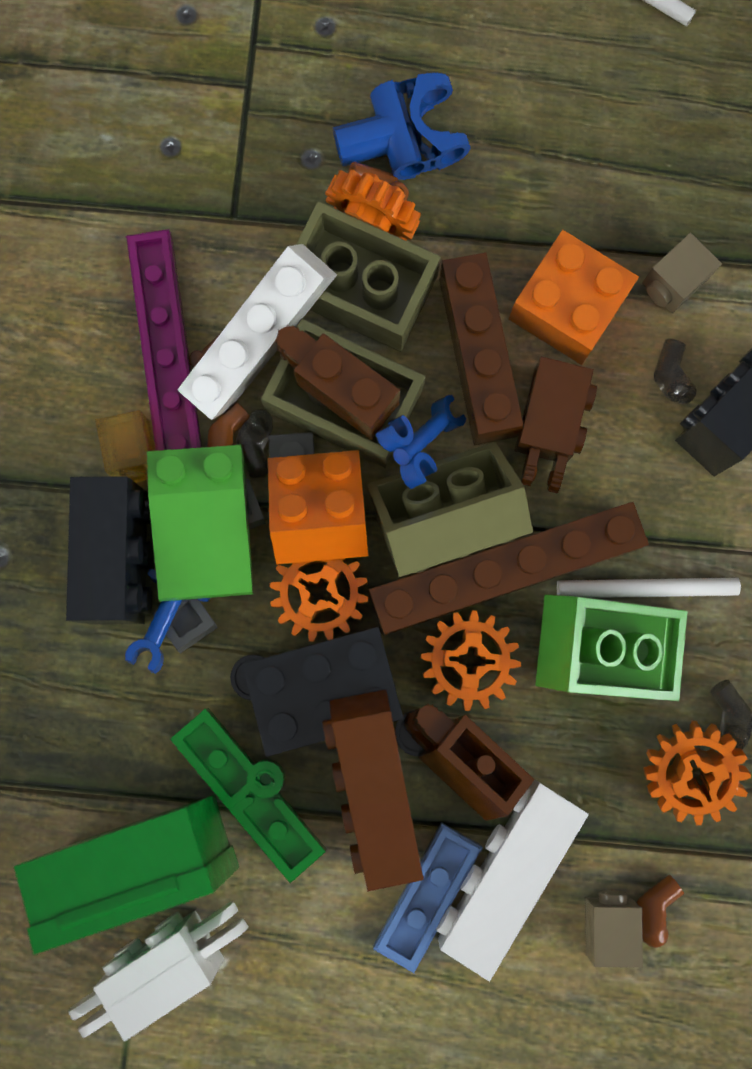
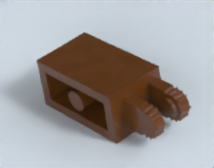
(339, 379)
(554, 418)
(468, 761)

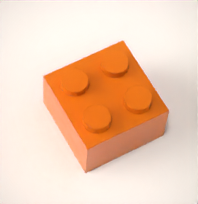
(572, 297)
(316, 507)

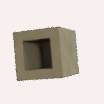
(680, 273)
(613, 930)

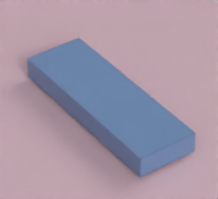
(424, 902)

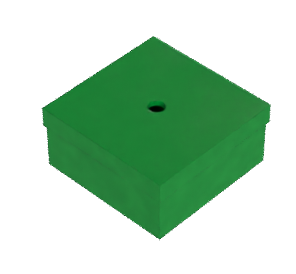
(125, 874)

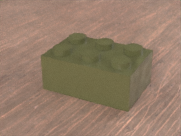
(378, 276)
(296, 406)
(456, 512)

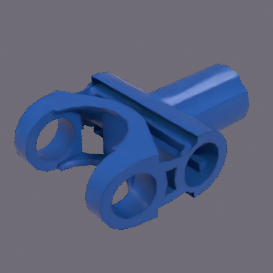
(398, 134)

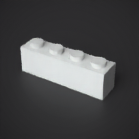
(250, 336)
(509, 880)

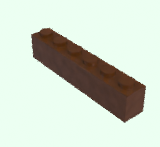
(508, 568)

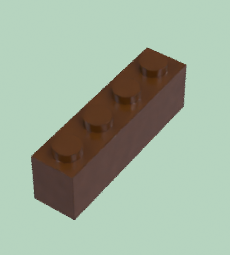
(480, 349)
(375, 790)

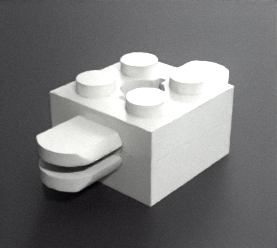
(160, 974)

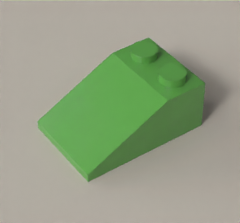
(200, 522)
(611, 648)

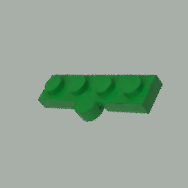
(250, 793)

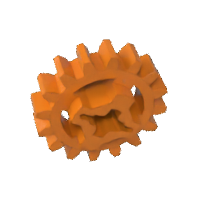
(373, 203)
(307, 611)
(470, 682)
(676, 781)

